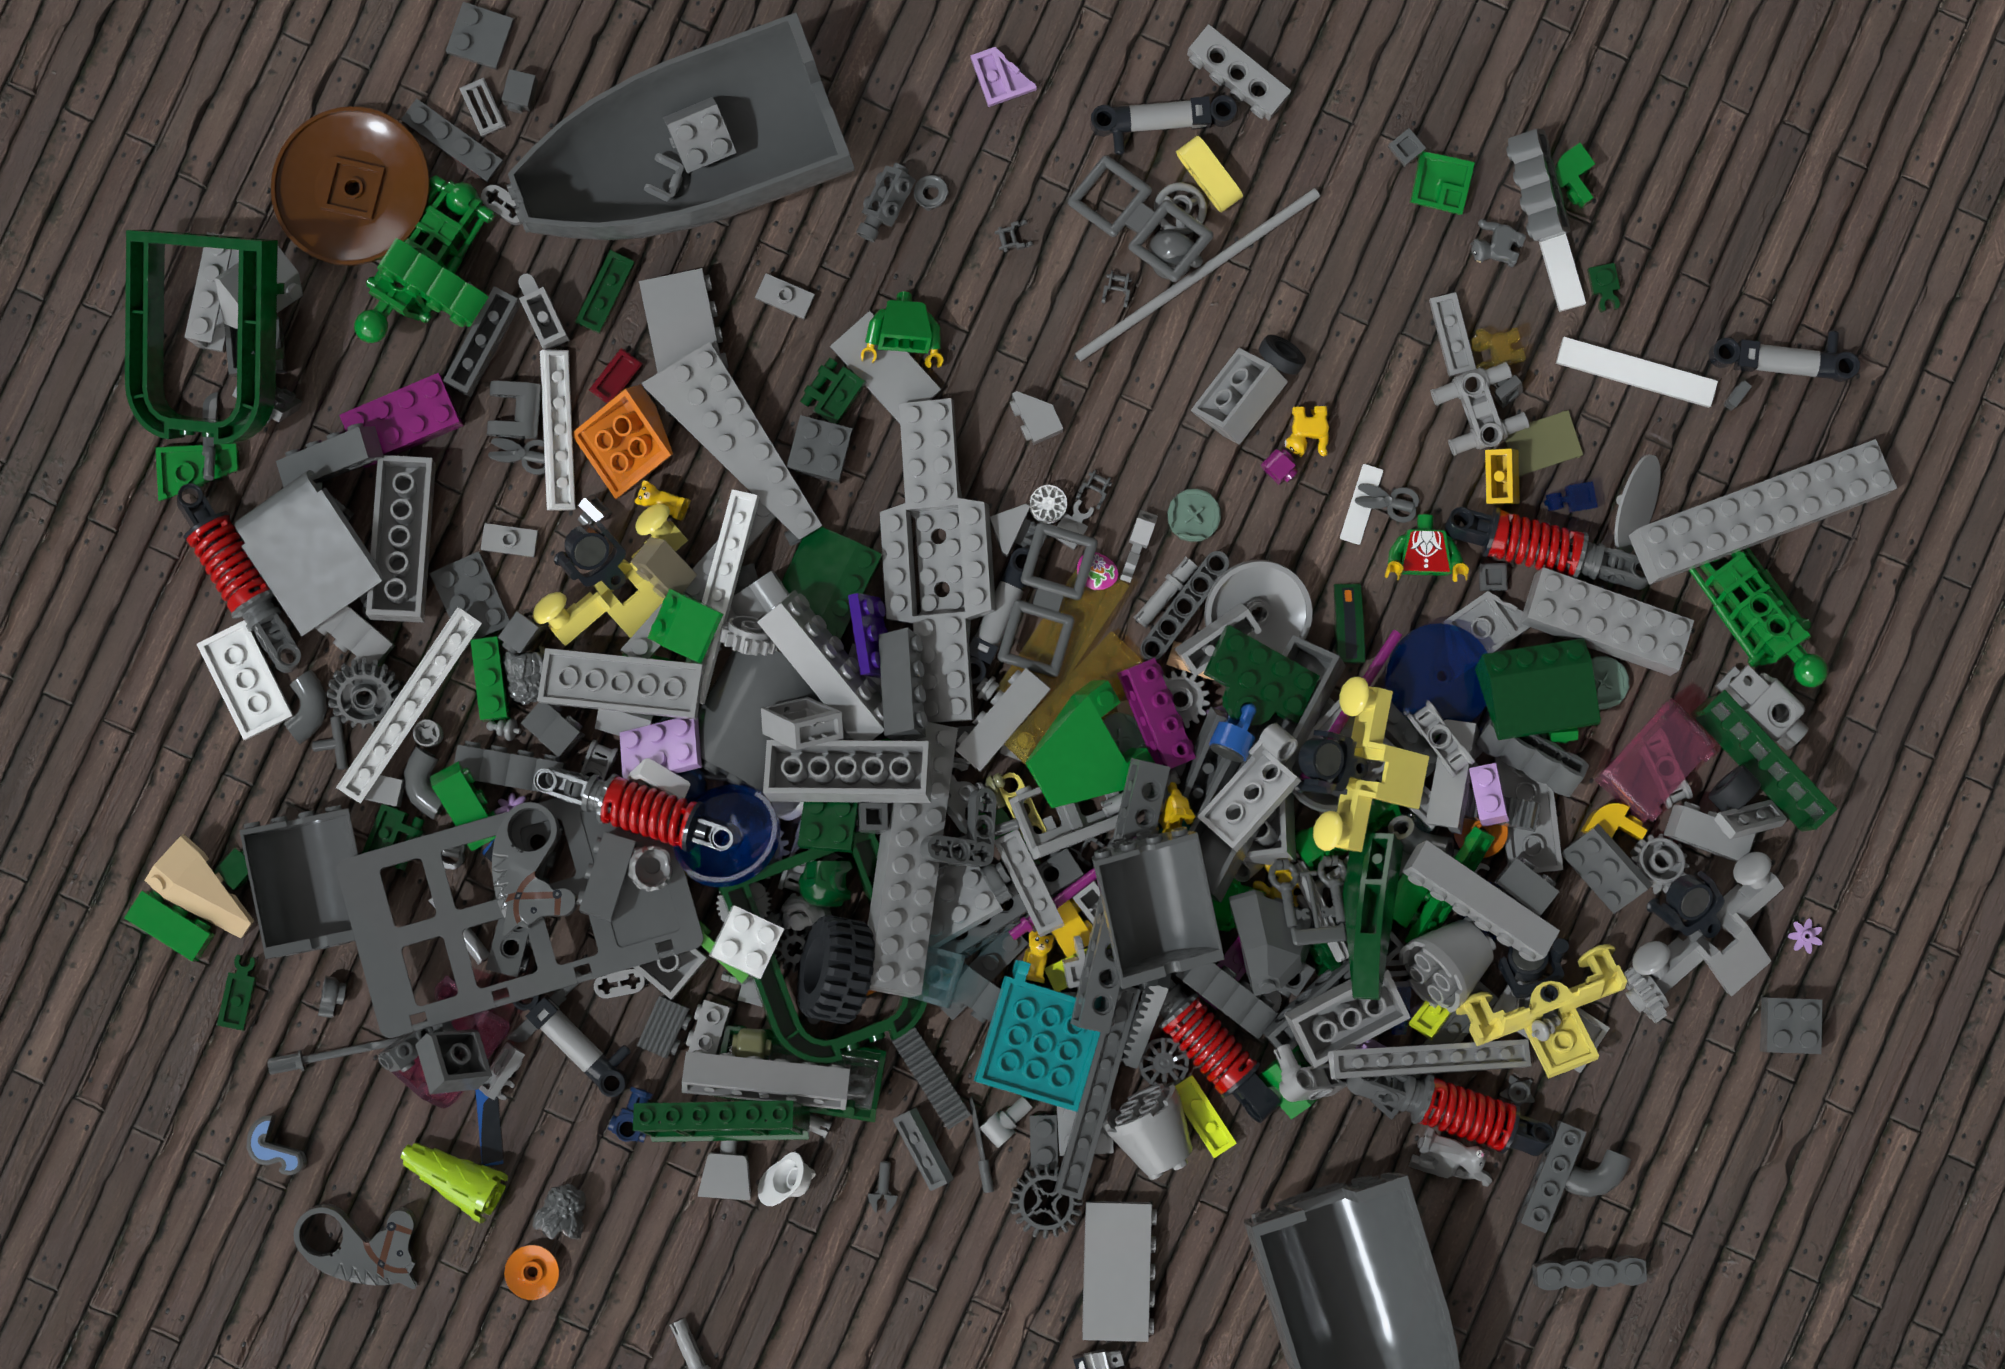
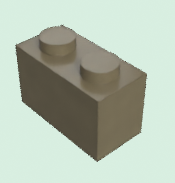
(662, 567)

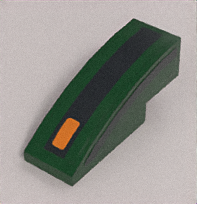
(1349, 623)

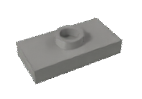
(784, 296)
(509, 540)

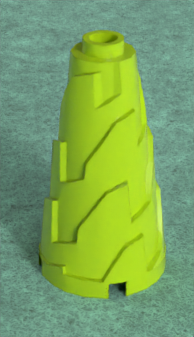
(460, 1181)

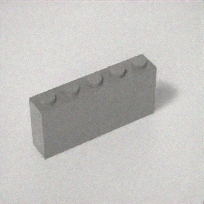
(680, 316)
(1118, 1271)

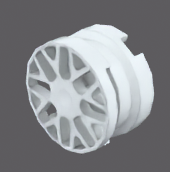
(1048, 504)

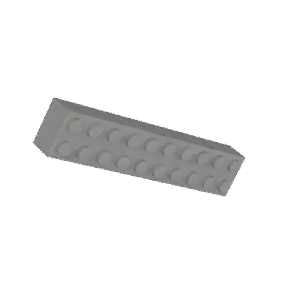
(1762, 511)
(907, 881)

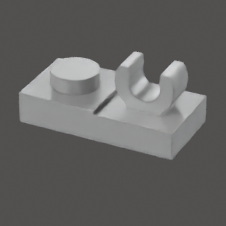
(502, 1068)

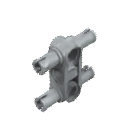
(1479, 408)

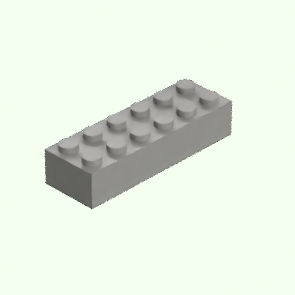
(401, 537)
(1607, 621)
(825, 665)
(850, 772)

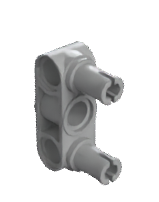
(1305, 1082)

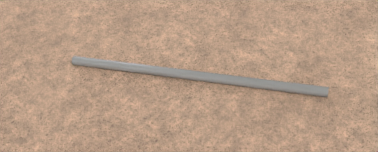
(1198, 274)

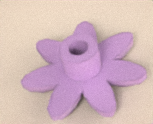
(506, 806)
(1800, 936)

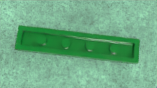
(1436, 911)

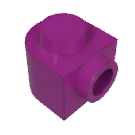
(1280, 466)

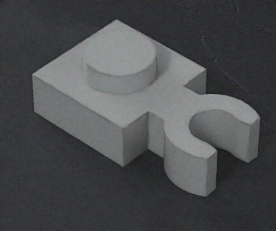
(1074, 523)

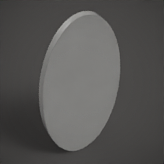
(1637, 501)

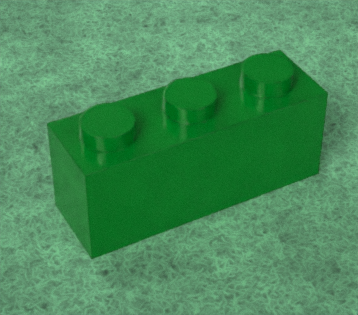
(490, 679)
(461, 798)
(170, 925)

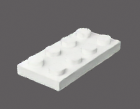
(245, 680)

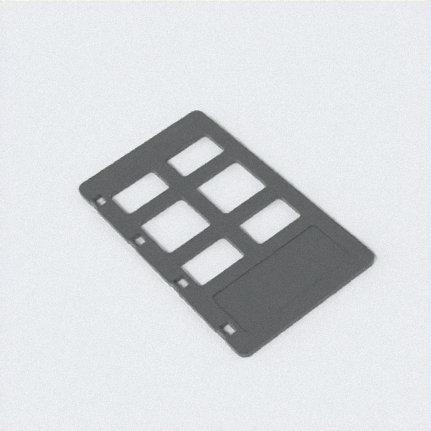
(624, 943)

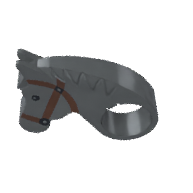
(516, 878)
(365, 1260)

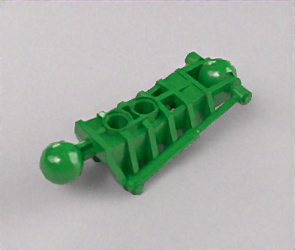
(461, 200)
(1770, 647)

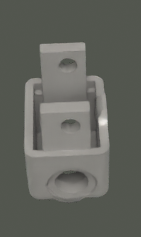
(1760, 698)

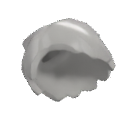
(650, 867)

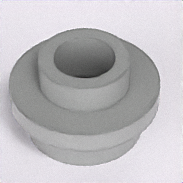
(987, 688)

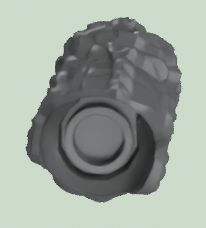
(524, 674)
(561, 1212)

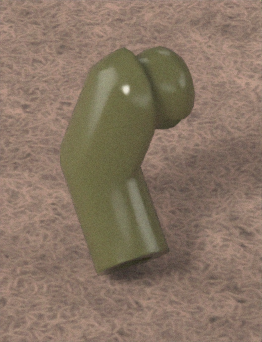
(994, 783)

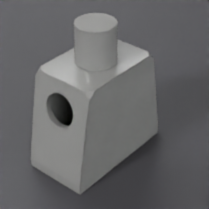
(726, 1174)

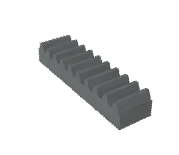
(1520, 812)
(1145, 1020)
(931, 1078)

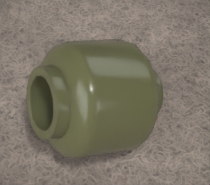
(751, 1043)

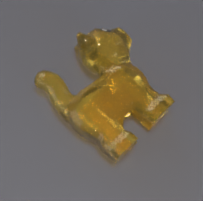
(1500, 347)

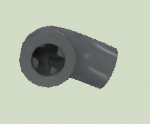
(312, 707)
(418, 782)
(1411, 836)
(1601, 1179)

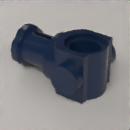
(626, 1114)

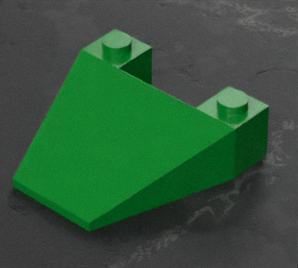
(1078, 753)

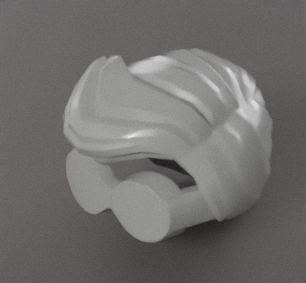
(800, 914)

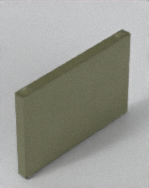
(1545, 443)

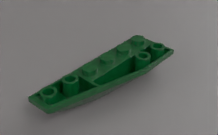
(1369, 910)

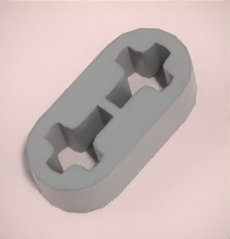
(500, 210)
(620, 990)

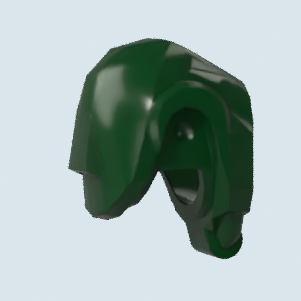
(825, 882)

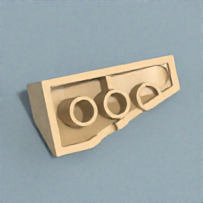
(190, 883)

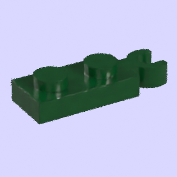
(237, 996)

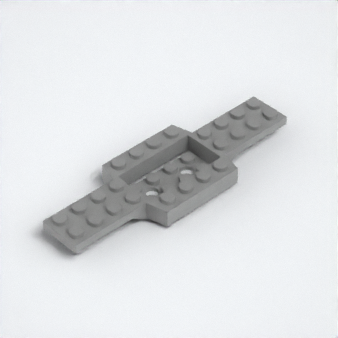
(961, 560)

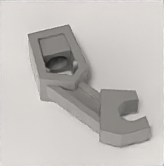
(1139, 538)

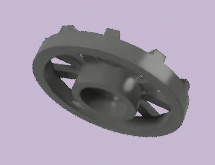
(1163, 1062)

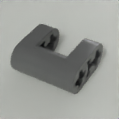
(526, 410)

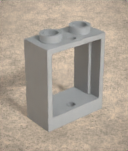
(803, 724)

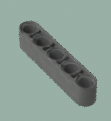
(1193, 597)

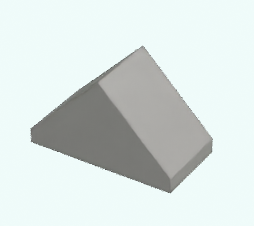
(1007, 526)

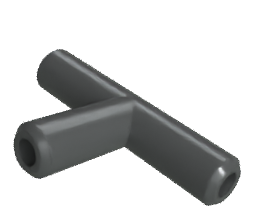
(336, 743)

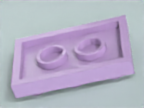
(668, 743)

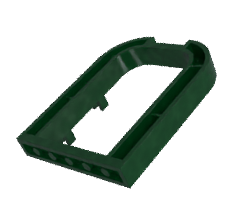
(255, 341)
(772, 987)

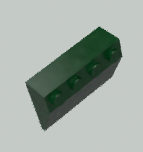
(827, 571)
(1539, 689)

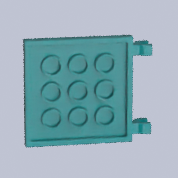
(1034, 1046)

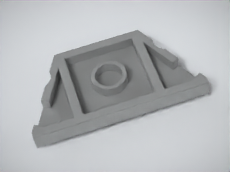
(1489, 621)

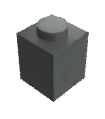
(519, 91)

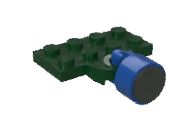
(1257, 686)

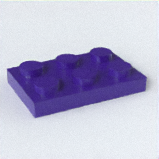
(868, 624)

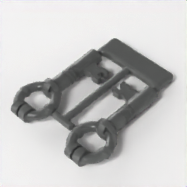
(1313, 935)

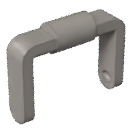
(674, 183)

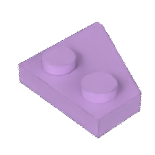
(999, 77)

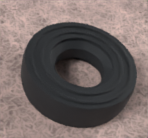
(1282, 354)

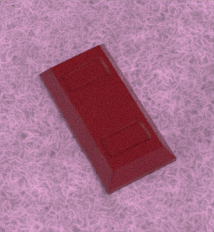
(615, 376)

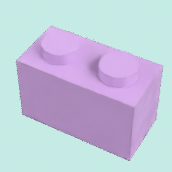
(1489, 794)

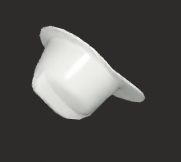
(785, 1179)

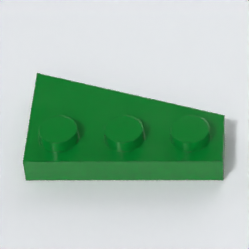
(186, 465)

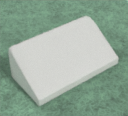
(660, 778)

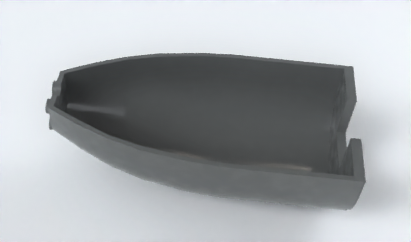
(595, 162)
(1353, 1278)

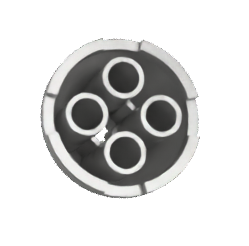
(1447, 963)
(1152, 1130)

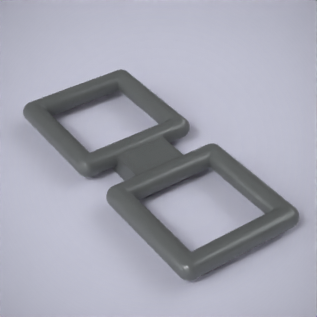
(1140, 218)
(1047, 599)

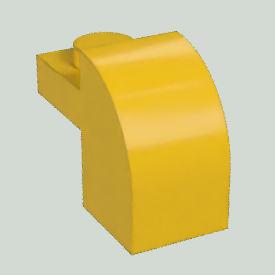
(1613, 817)

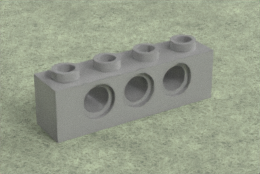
(1211, 42)

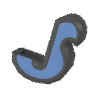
(268, 1152)

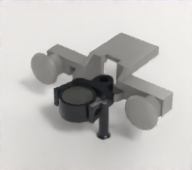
(1705, 913)

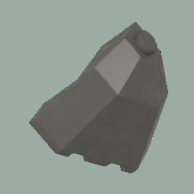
(1267, 942)

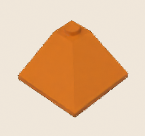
(624, 440)

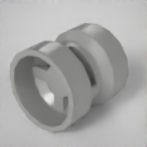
(424, 735)

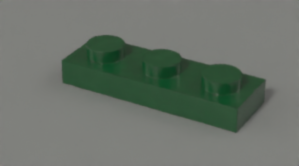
(605, 292)

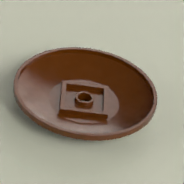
(322, 162)

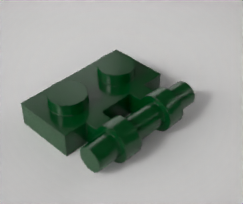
(839, 395)
(388, 829)

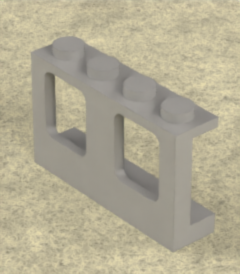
(205, 320)
(1073, 828)

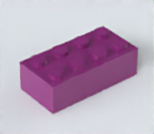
(408, 415)

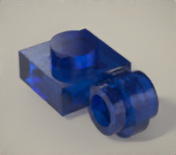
(1578, 496)

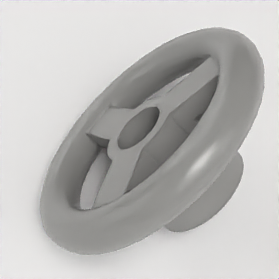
(1197, 198)

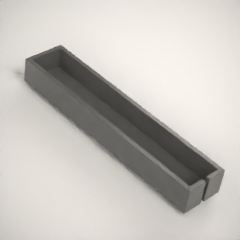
(1219, 858)

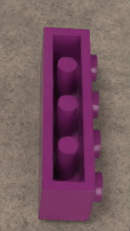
(1156, 714)

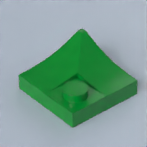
(1441, 182)

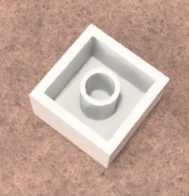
(746, 942)

